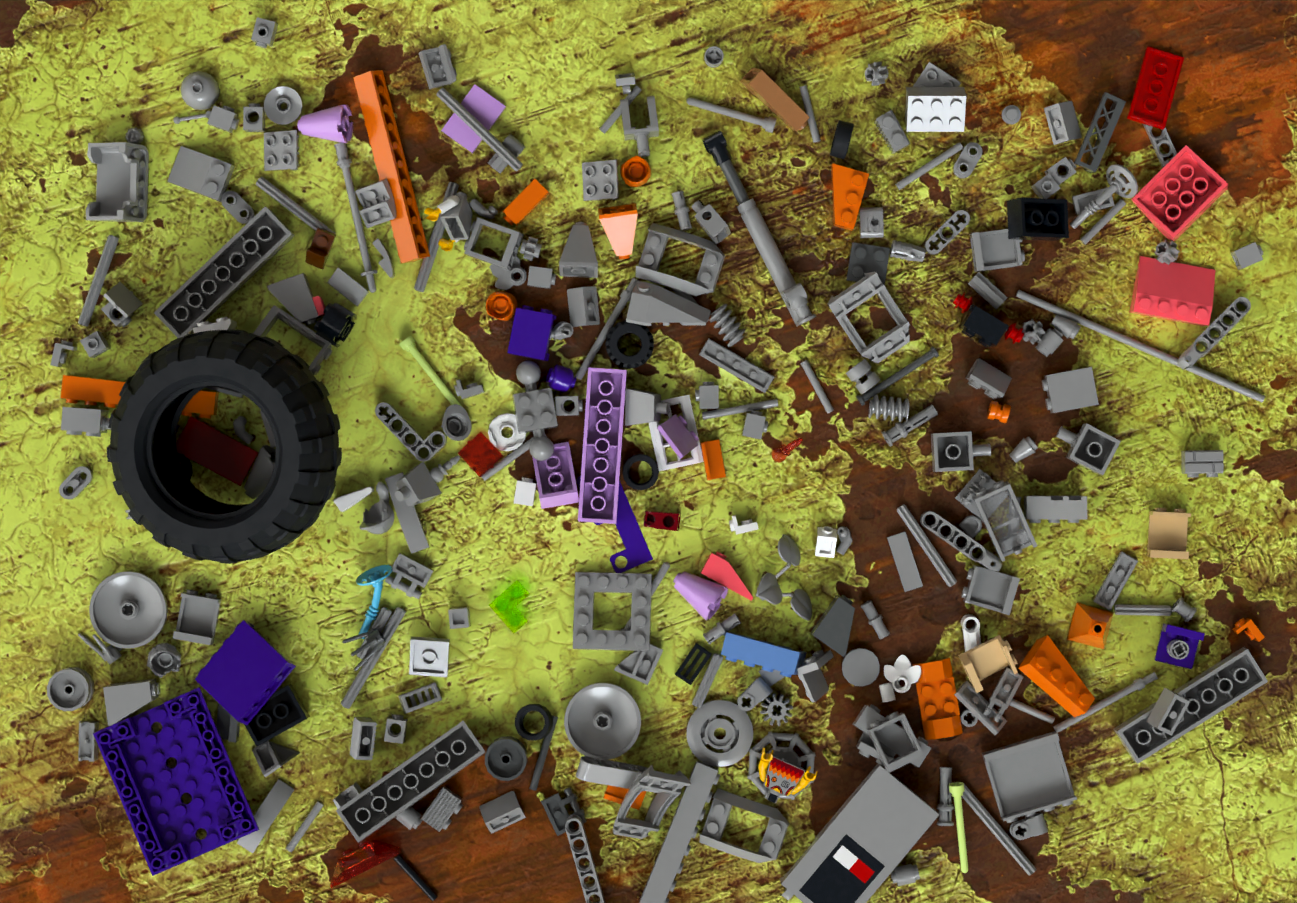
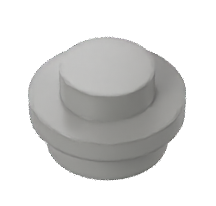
(1011, 114)

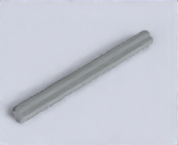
(479, 129)
(433, 244)
(369, 665)
(999, 833)

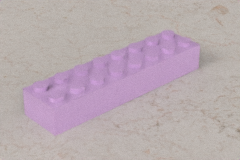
(602, 445)

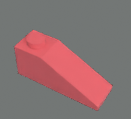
(722, 572)

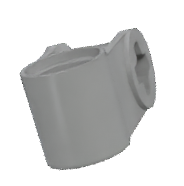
(756, 692)
(1031, 826)

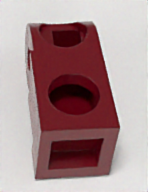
(662, 520)

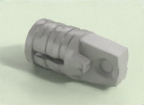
(907, 251)

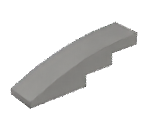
(408, 518)

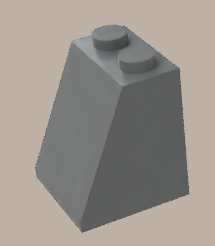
(835, 624)

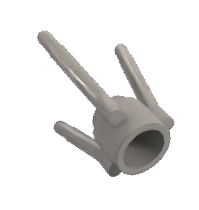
(108, 654)

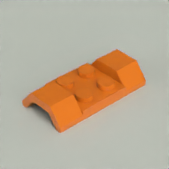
(937, 700)

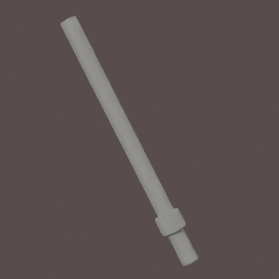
(625, 297)
(1137, 684)

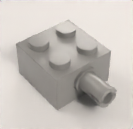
(85, 420)
(1090, 447)
(955, 451)

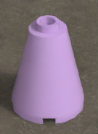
(328, 124)
(700, 593)

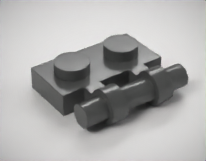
(558, 813)

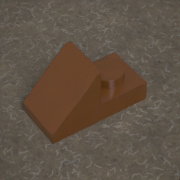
(320, 248)

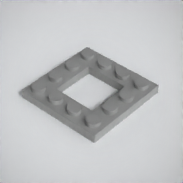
(588, 639)

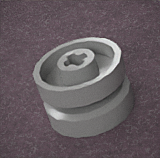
(81, 685)

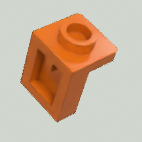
(1252, 630)

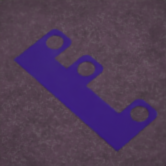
(630, 533)

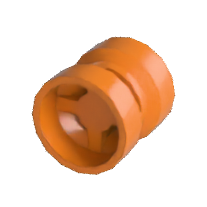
(998, 411)

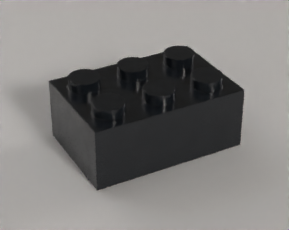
(1037, 219)
(277, 715)

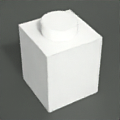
(525, 492)

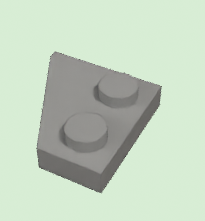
(640, 664)

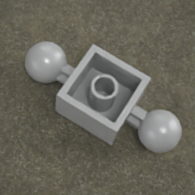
(534, 410)

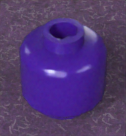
(561, 378)

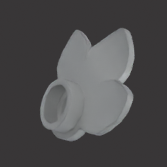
(505, 277)

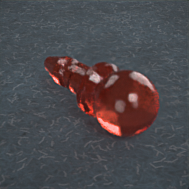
(780, 453)

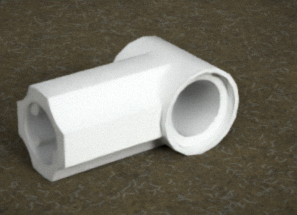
(970, 635)

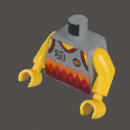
(782, 776)

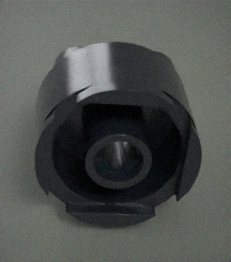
(335, 324)

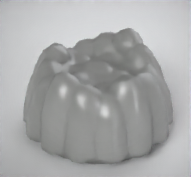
(134, 136)

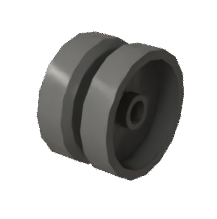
(508, 747)

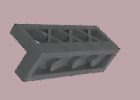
(1103, 134)

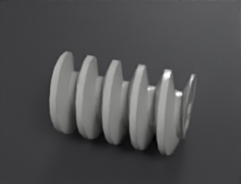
(727, 325)
(889, 408)

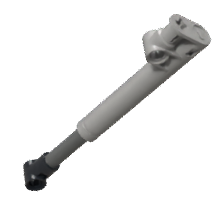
(791, 293)

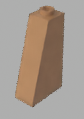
(775, 99)

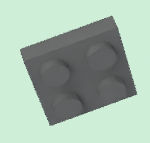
(867, 259)

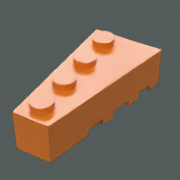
(1056, 677)

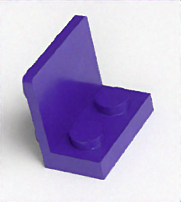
(1172, 632)

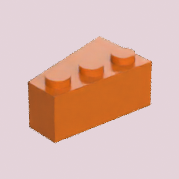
(847, 195)

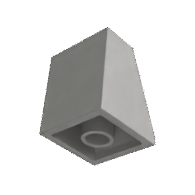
(128, 697)

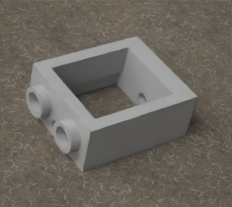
(511, 249)
(904, 759)

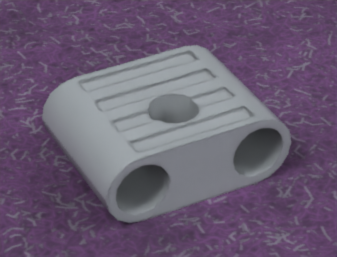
(871, 222)

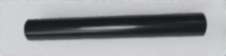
(415, 877)

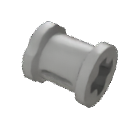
(1184, 609)

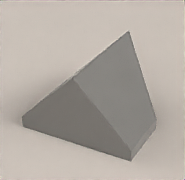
(272, 756)

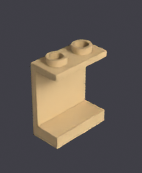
(1168, 534)
(987, 660)

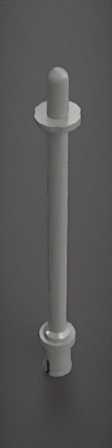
(344, 163)

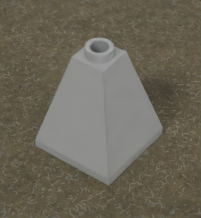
(579, 254)

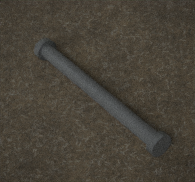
(897, 376)

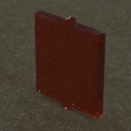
(480, 454)

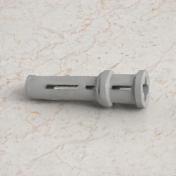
(901, 429)
(945, 807)

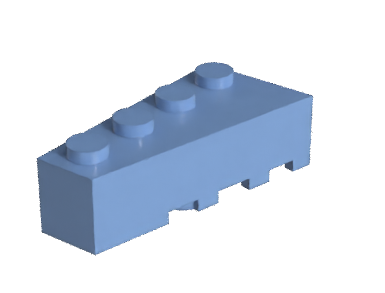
(762, 654)

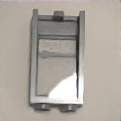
(1004, 519)

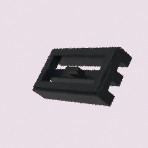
(684, 677)

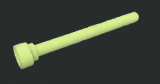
(409, 345)
(956, 790)

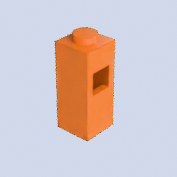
(525, 203)

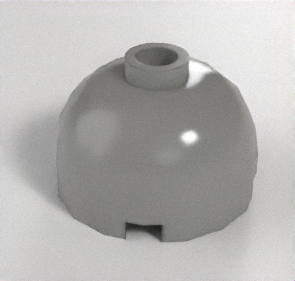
(200, 90)

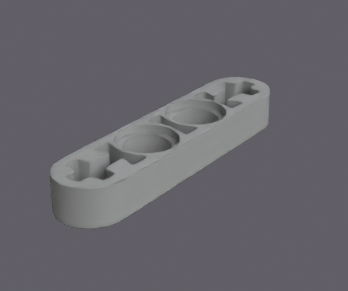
(1157, 141)

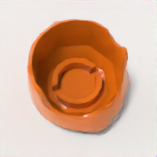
(635, 171)
(501, 305)

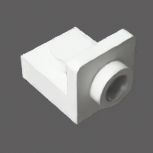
(746, 526)
(826, 542)

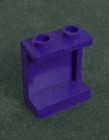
(531, 333)

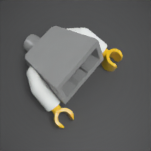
(456, 219)

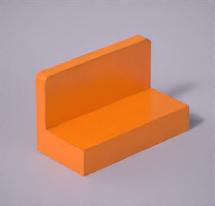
(713, 459)

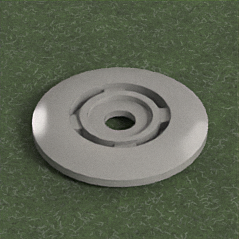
(734, 744)

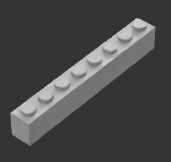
(679, 834)

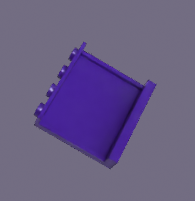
(244, 673)

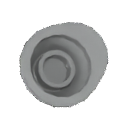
(456, 423)

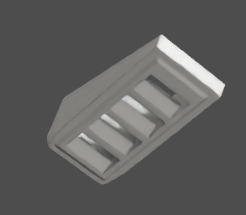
(405, 706)

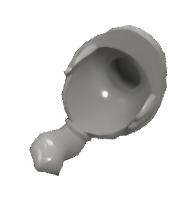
(380, 516)

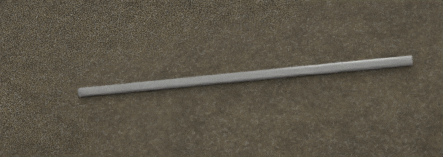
(1138, 345)

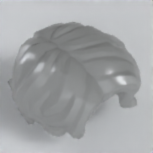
(164, 659)

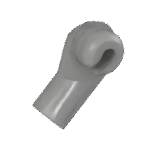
(482, 211)
(239, 428)
(845, 539)

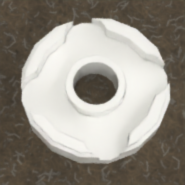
(496, 436)

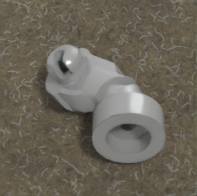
(561, 331)

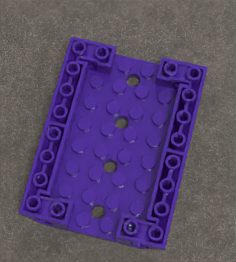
(154, 791)

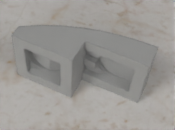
(386, 262)

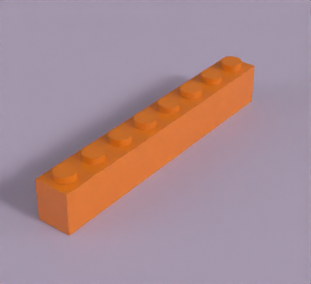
(108, 392)

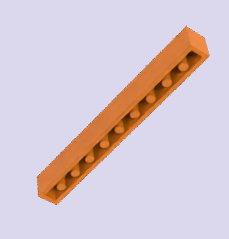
(391, 164)

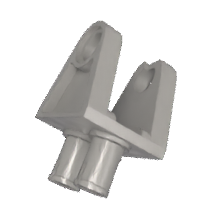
(640, 135)

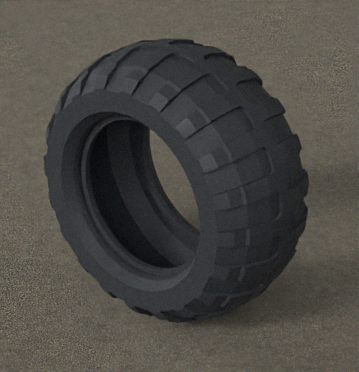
(148, 462)

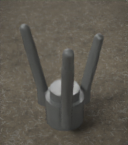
(374, 639)

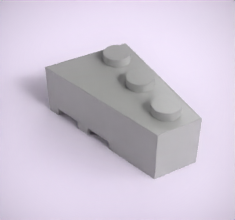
(1055, 508)

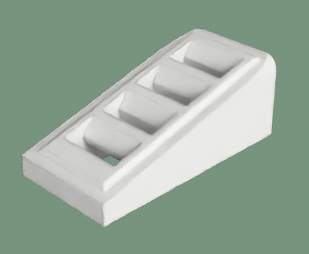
(347, 501)

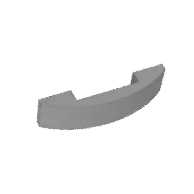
(267, 814)

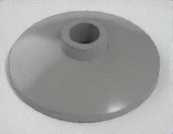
(273, 103)

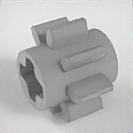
(876, 73)
(530, 248)
(1167, 252)
(1033, 331)

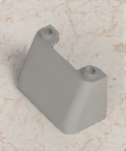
(120, 182)

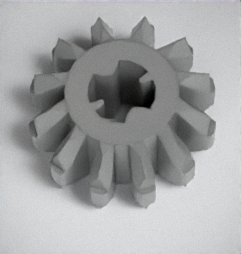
(783, 710)

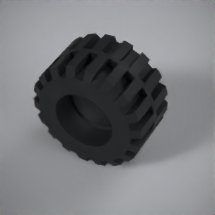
(621, 359)

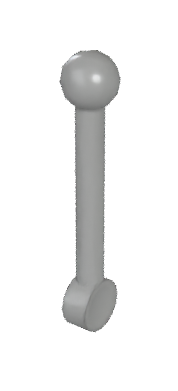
(177, 120)

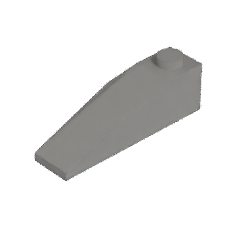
(657, 305)

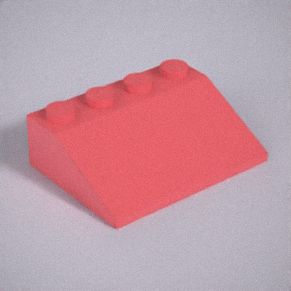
(1180, 193)
(1173, 291)

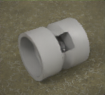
(860, 370)

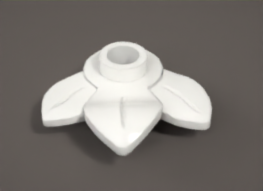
(902, 671)

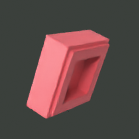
(319, 304)

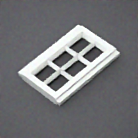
(658, 441)

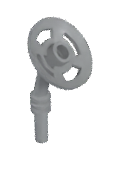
(1115, 187)

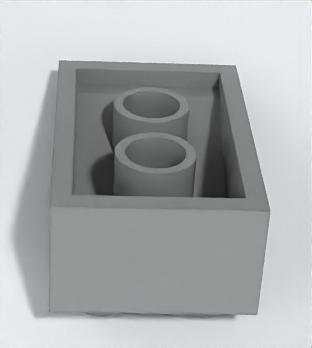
(201, 173)

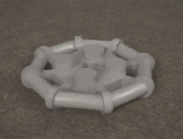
(783, 752)

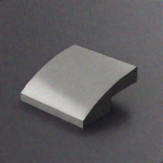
(377, 203)

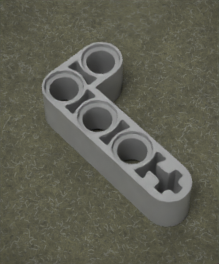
(408, 429)

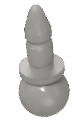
(438, 472)

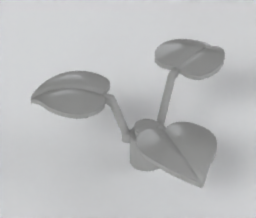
(770, 589)

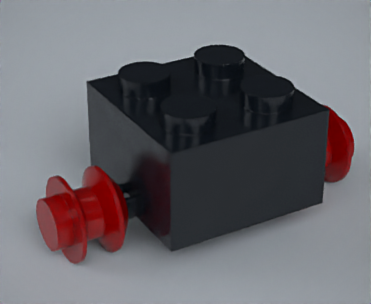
(983, 325)

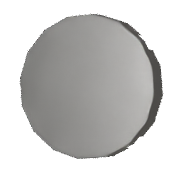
(860, 667)

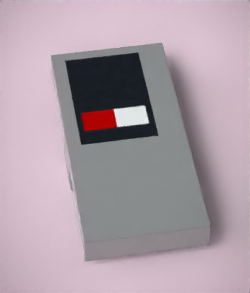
(860, 843)

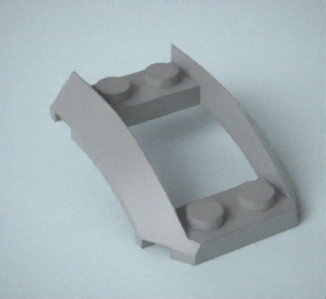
(653, 253)
(855, 296)
(670, 789)
(718, 818)

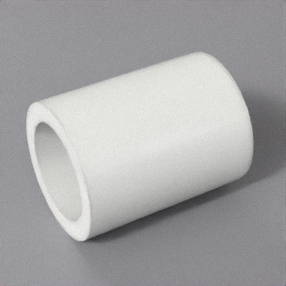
(887, 692)

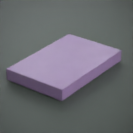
(483, 108)

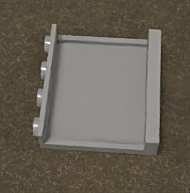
(1029, 777)

